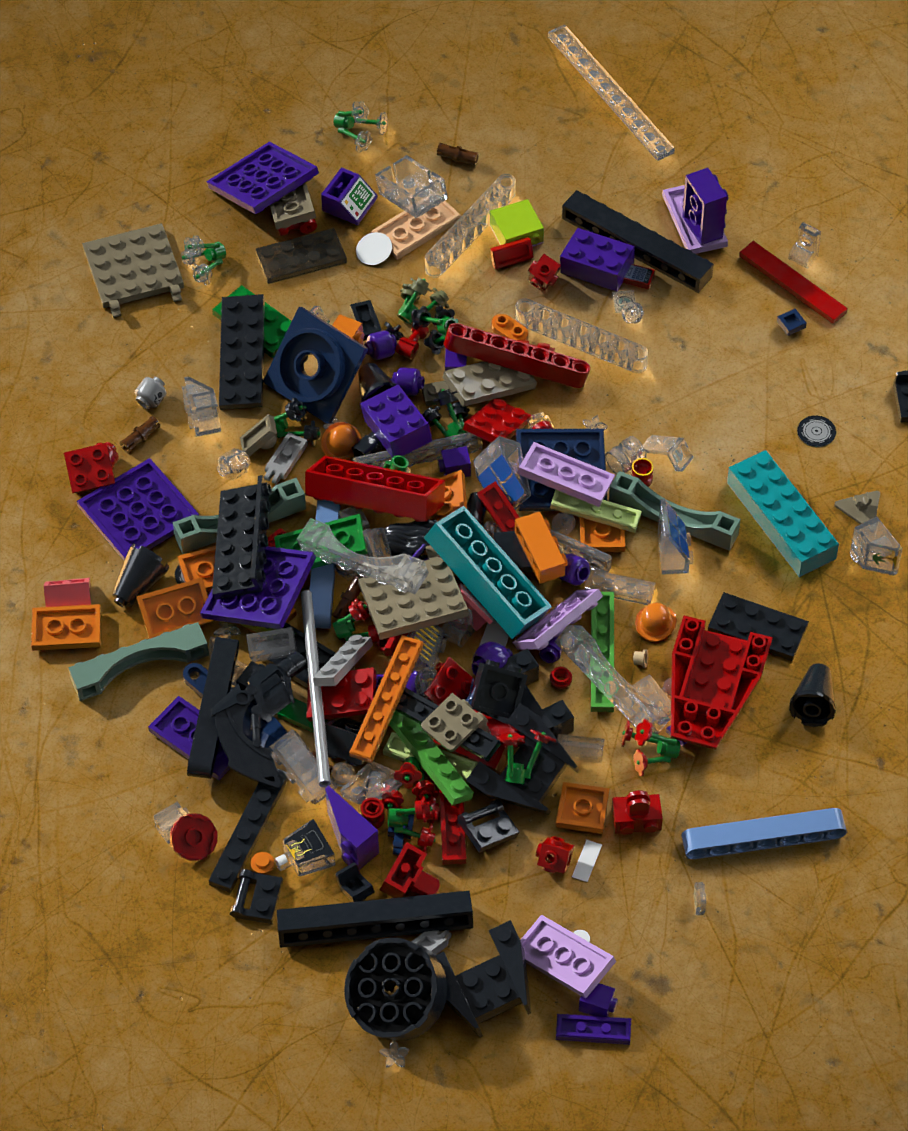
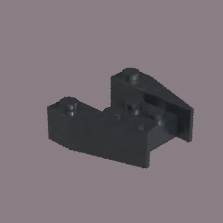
(545, 772)
(492, 984)

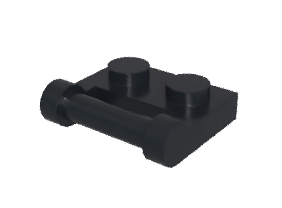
(491, 832)
(264, 898)

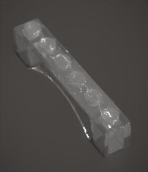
(399, 571)
(588, 657)

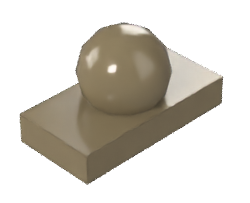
(260, 436)

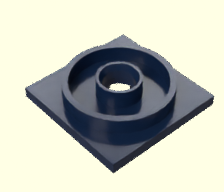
(337, 365)
(580, 444)

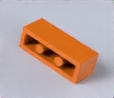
(540, 547)

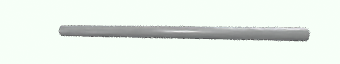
(315, 691)

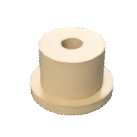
(641, 658)

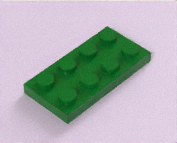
(274, 323)
(346, 530)

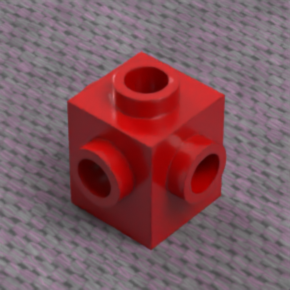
(544, 272)
(554, 855)

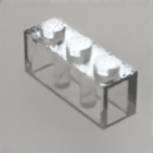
(300, 766)

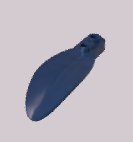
(269, 732)

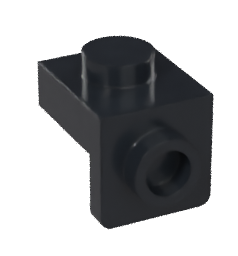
(353, 884)

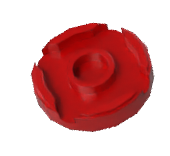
(193, 837)

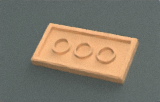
(411, 232)

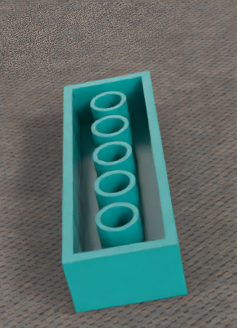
(782, 513)
(487, 572)

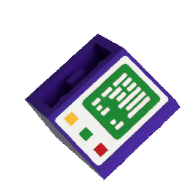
(348, 197)

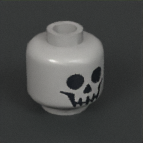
(150, 392)

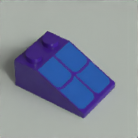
(353, 832)

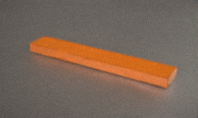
(386, 699)

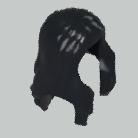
(408, 537)

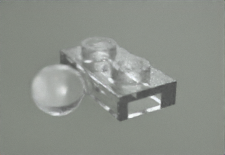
(658, 695)

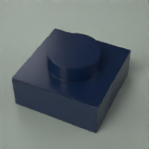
(791, 322)

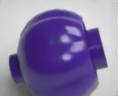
(490, 651)

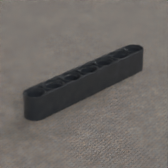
(217, 686)

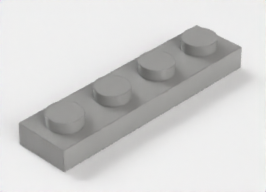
(343, 661)

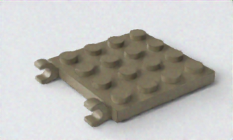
(133, 267)
(401, 612)

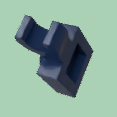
(399, 837)

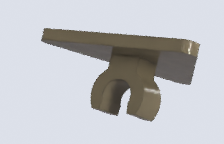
(860, 507)

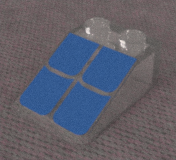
(501, 464)
(673, 541)

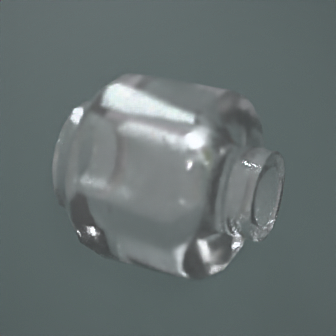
(233, 464)

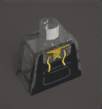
(306, 851)

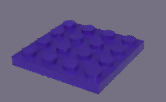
(262, 177)
(136, 508)
(285, 577)

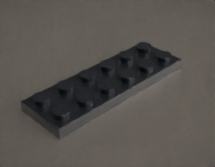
(242, 352)

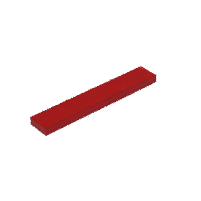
(793, 282)

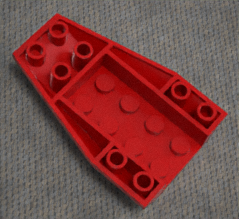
(712, 680)

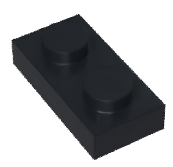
(365, 313)

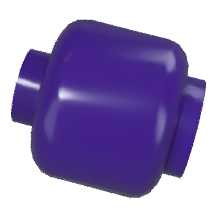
(381, 345)
(409, 380)
(576, 571)

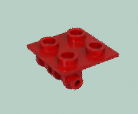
(89, 468)
(449, 679)

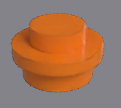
(262, 863)

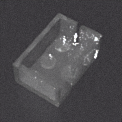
(415, 189)

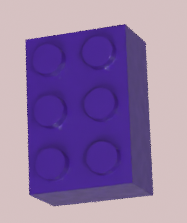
(704, 206)
(596, 259)
(396, 422)

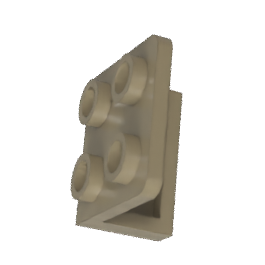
(453, 722)

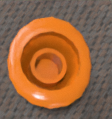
(339, 440)
(655, 622)

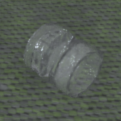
(622, 456)

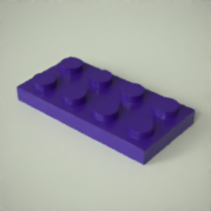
(177, 729)

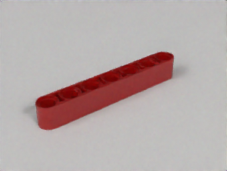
(516, 355)

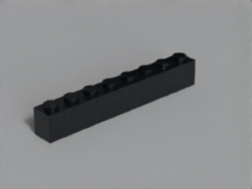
(648, 245)
(374, 919)

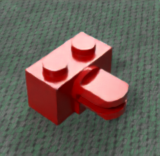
(637, 813)
(409, 875)

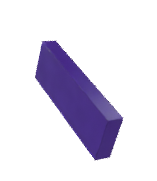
(593, 1029)

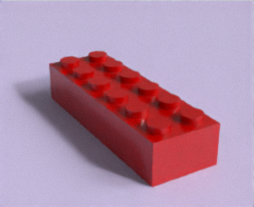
(374, 488)

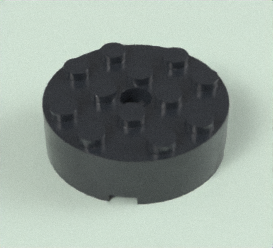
(416, 1001)

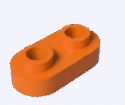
(508, 328)

